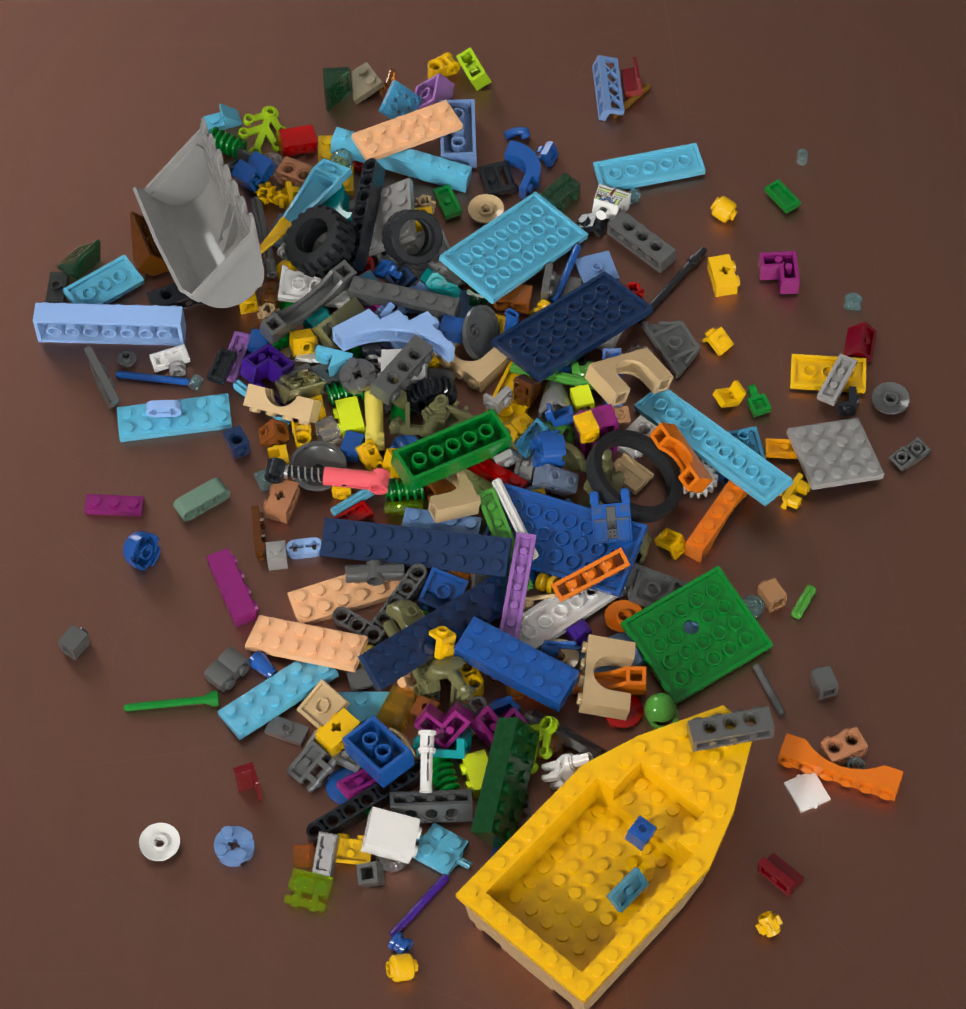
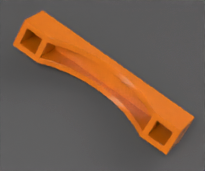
(707, 530)
(626, 679)
(880, 781)

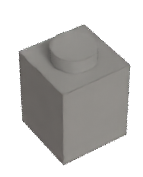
(276, 555)

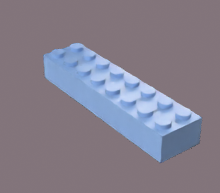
(109, 324)

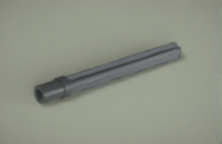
(268, 259)

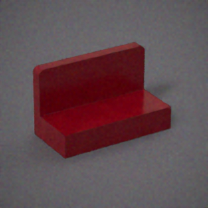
(632, 80)
(860, 341)
(247, 779)
(780, 873)

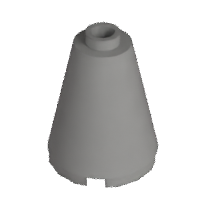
(556, 395)

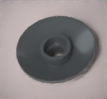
(890, 392)

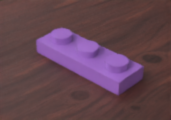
(238, 344)

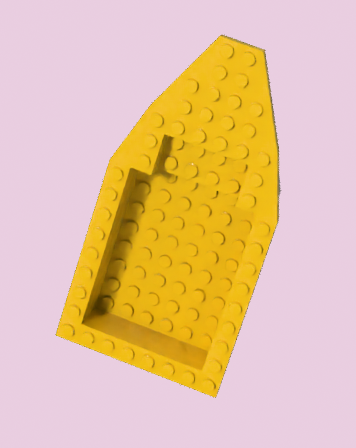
(552, 878)

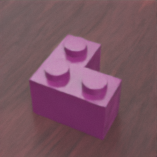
(780, 267)
(485, 722)
(447, 725)

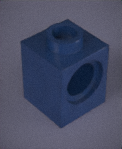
(234, 436)

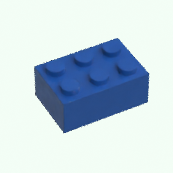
(378, 751)

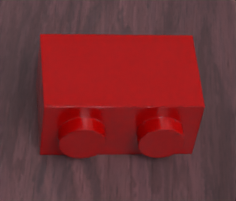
(297, 140)

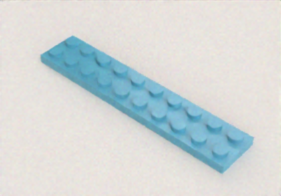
(716, 446)

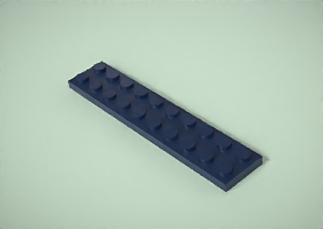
(415, 545)
(414, 646)

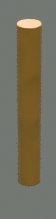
(631, 100)

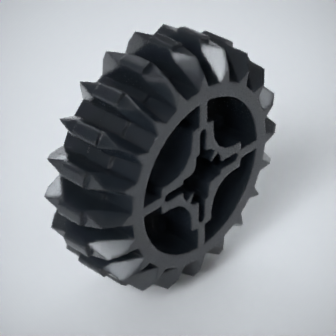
(425, 391)

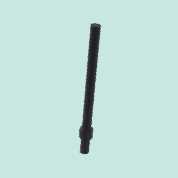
(692, 261)

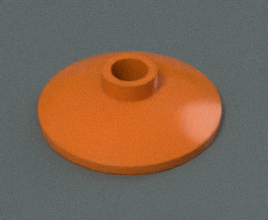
(618, 612)

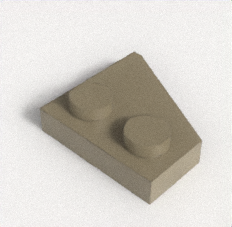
(365, 82)

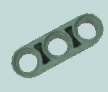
(201, 499)

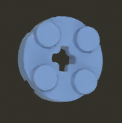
(239, 855)

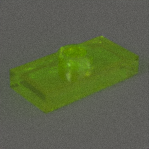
(399, 507)

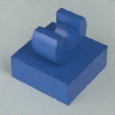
(548, 153)

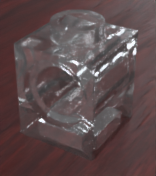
(328, 430)

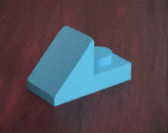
(225, 119)
(333, 357)

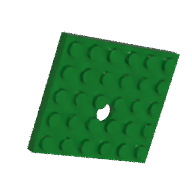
(691, 662)

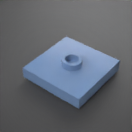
(594, 264)

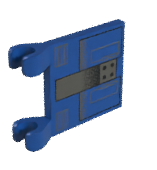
(611, 521)

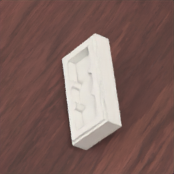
(162, 359)

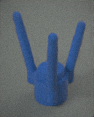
(553, 648)

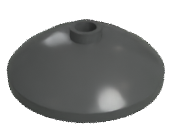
(478, 330)
(317, 455)

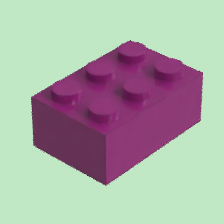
(607, 423)

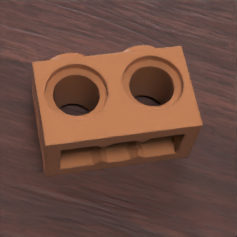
(292, 171)
(844, 749)

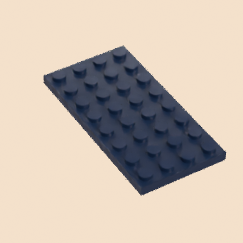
(571, 326)

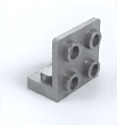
(551, 281)

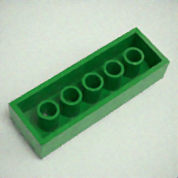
(451, 450)

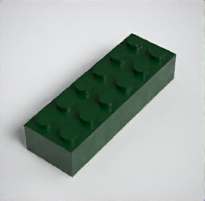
(505, 781)

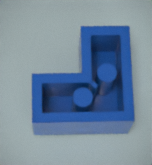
(254, 172)

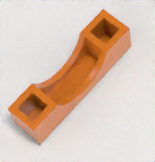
(671, 441)

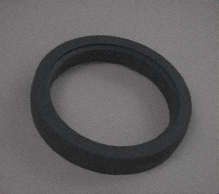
(646, 446)

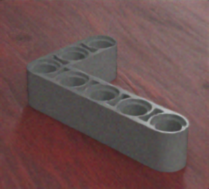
(375, 626)

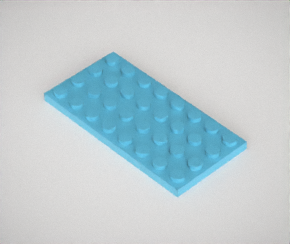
(513, 247)

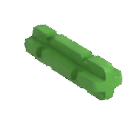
(803, 601)

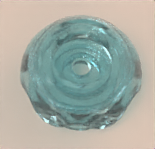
(342, 153)
(756, 603)

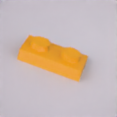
(779, 449)

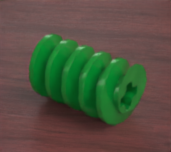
(227, 143)
(336, 393)
(399, 490)
(443, 774)

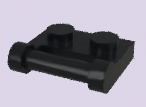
(492, 180)

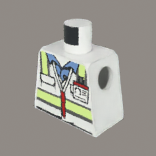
(610, 202)

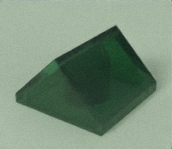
(336, 85)
(81, 259)

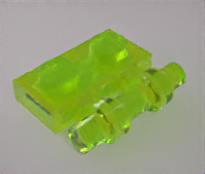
(311, 884)

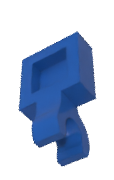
(386, 267)

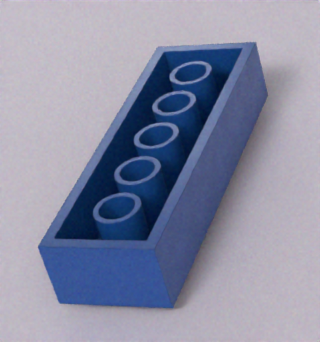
(516, 664)

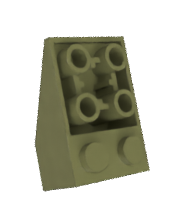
(324, 328)
(302, 384)

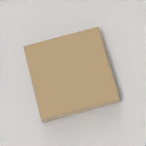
(322, 704)

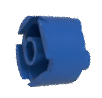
(548, 448)

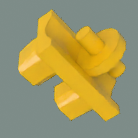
(286, 195)
(369, 455)
(790, 498)

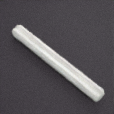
(510, 509)

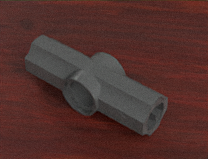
(374, 572)

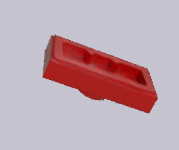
(358, 512)

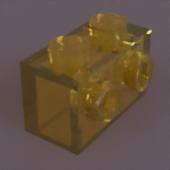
(396, 708)

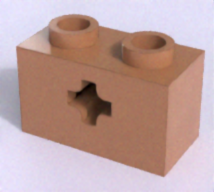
(281, 501)

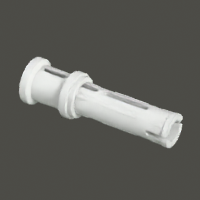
(426, 767)

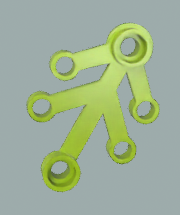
(263, 129)
(546, 727)

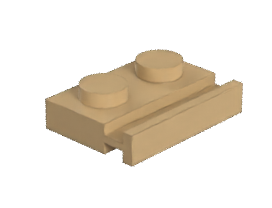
(635, 474)

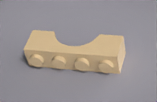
(263, 398)

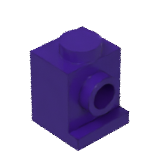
(578, 632)

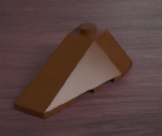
(145, 252)

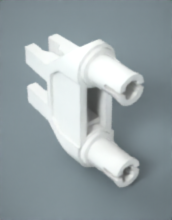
(563, 768)

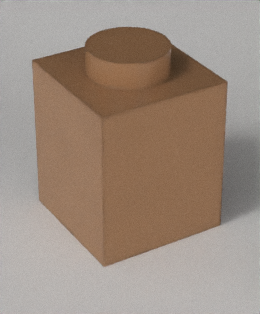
(771, 594)

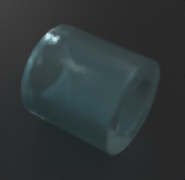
(802, 156)
(195, 382)

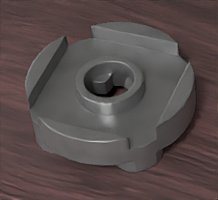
(353, 367)

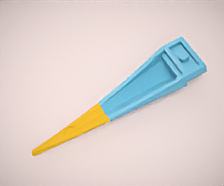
(319, 186)

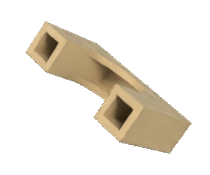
(639, 363)
(477, 373)
(457, 503)
(593, 697)

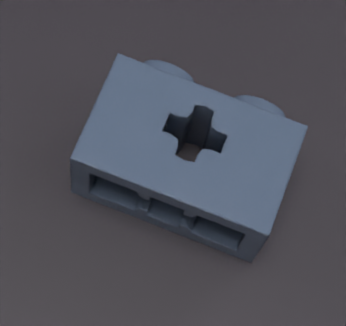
(555, 480)

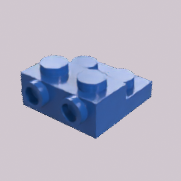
(440, 589)

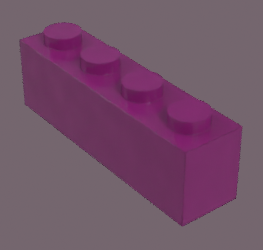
(232, 588)

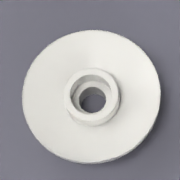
(157, 834)

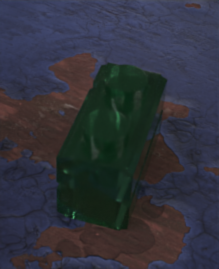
(562, 191)

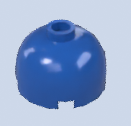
(141, 549)

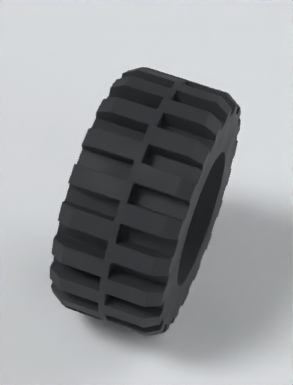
(308, 229)

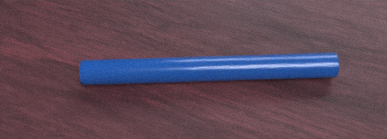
(567, 270)
(152, 378)

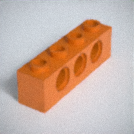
(590, 575)

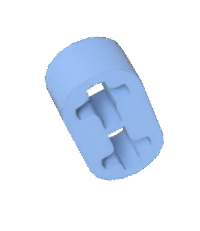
(163, 408)
(304, 548)

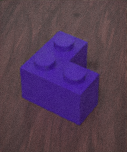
(265, 363)

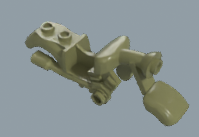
(436, 417)
(576, 461)
(430, 673)

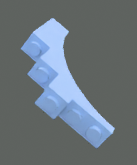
(394, 327)

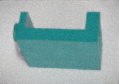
(458, 749)

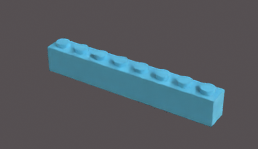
(412, 163)

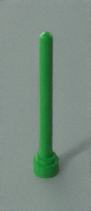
(211, 698)

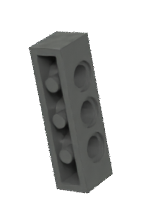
(641, 241)
(382, 386)
(722, 736)
(434, 807)

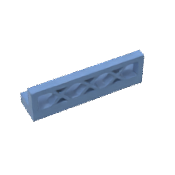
(603, 84)

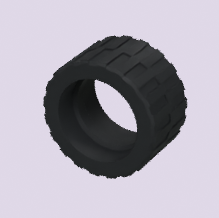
(432, 241)

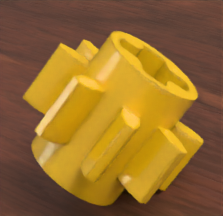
(263, 195)
(769, 924)

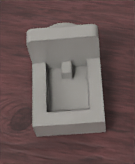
(500, 401)

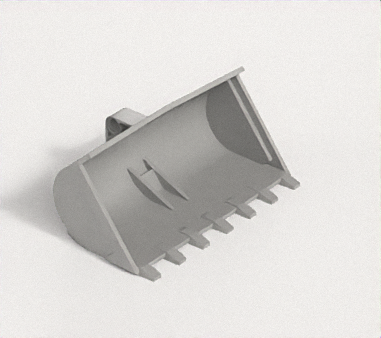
(203, 225)

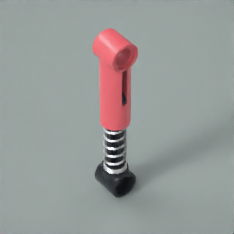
(374, 481)

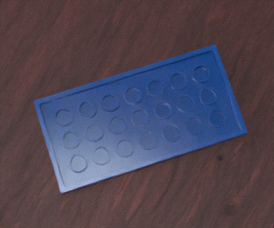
(567, 539)

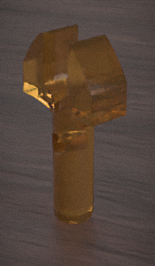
(389, 79)

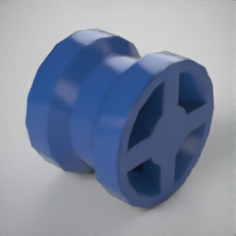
(400, 943)

